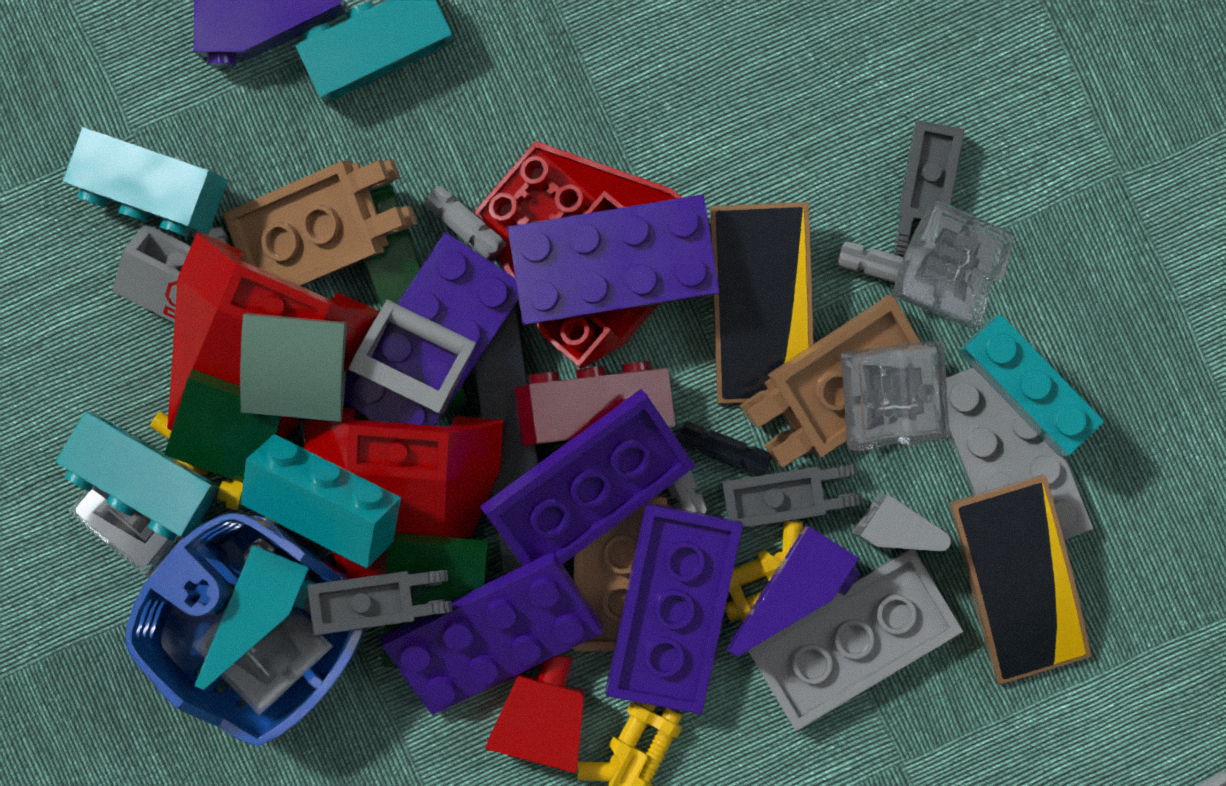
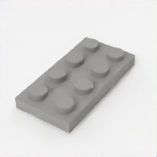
(1003, 449)
(856, 639)

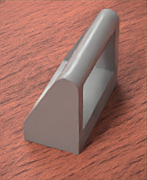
(400, 382)
(896, 526)

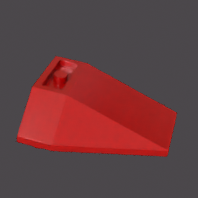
(559, 185)
(210, 307)
(434, 470)

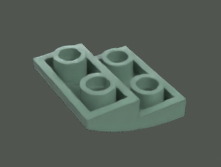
(292, 367)

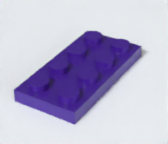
(613, 260)
(455, 291)
(589, 483)
(673, 608)
(492, 634)

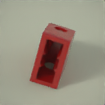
(542, 718)

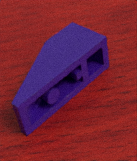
(248, 28)
(801, 584)

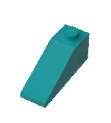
(258, 604)

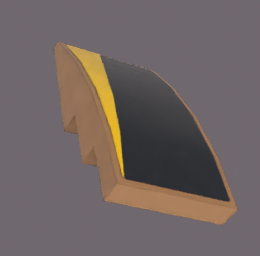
(764, 293)
(1021, 579)

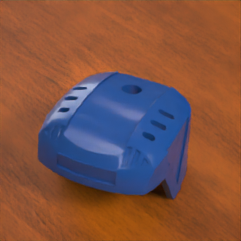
(192, 594)

